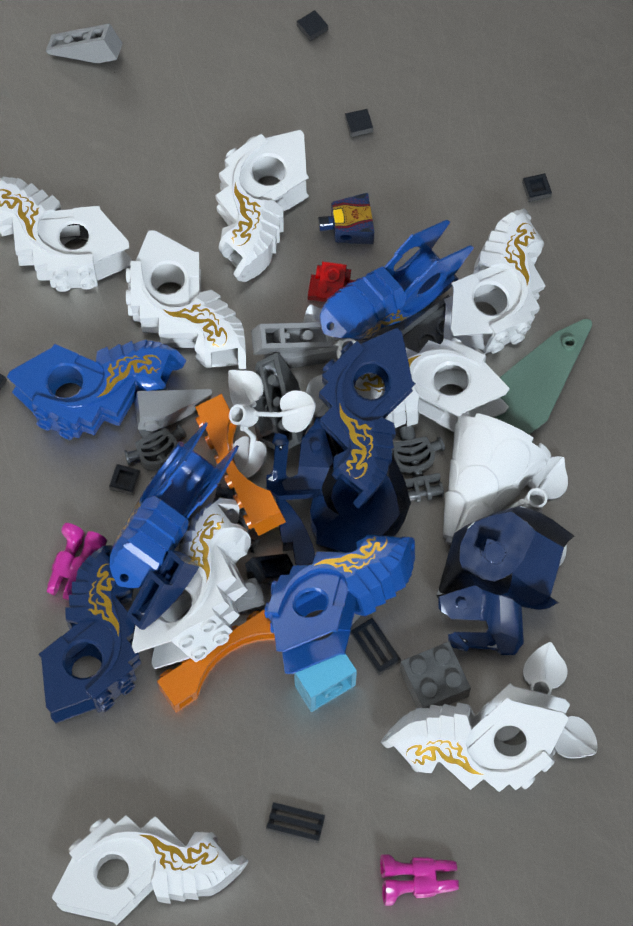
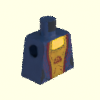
(350, 220)

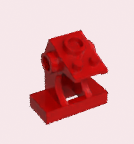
(328, 280)

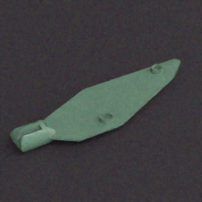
(541, 377)

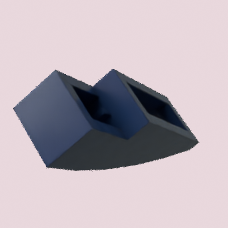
(295, 536)
(162, 589)

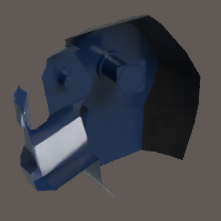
(333, 515)
(497, 570)

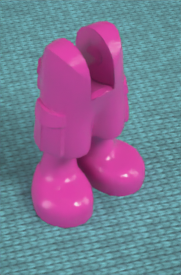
(66, 564)
(424, 875)

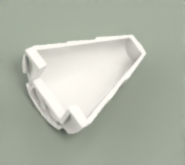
(487, 469)

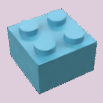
(325, 681)

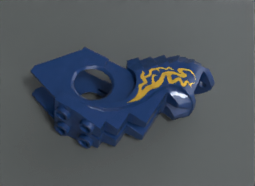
(360, 422)
(96, 630)

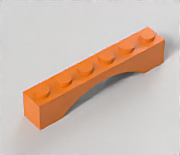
(258, 502)
(185, 682)

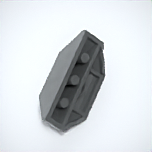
(276, 381)

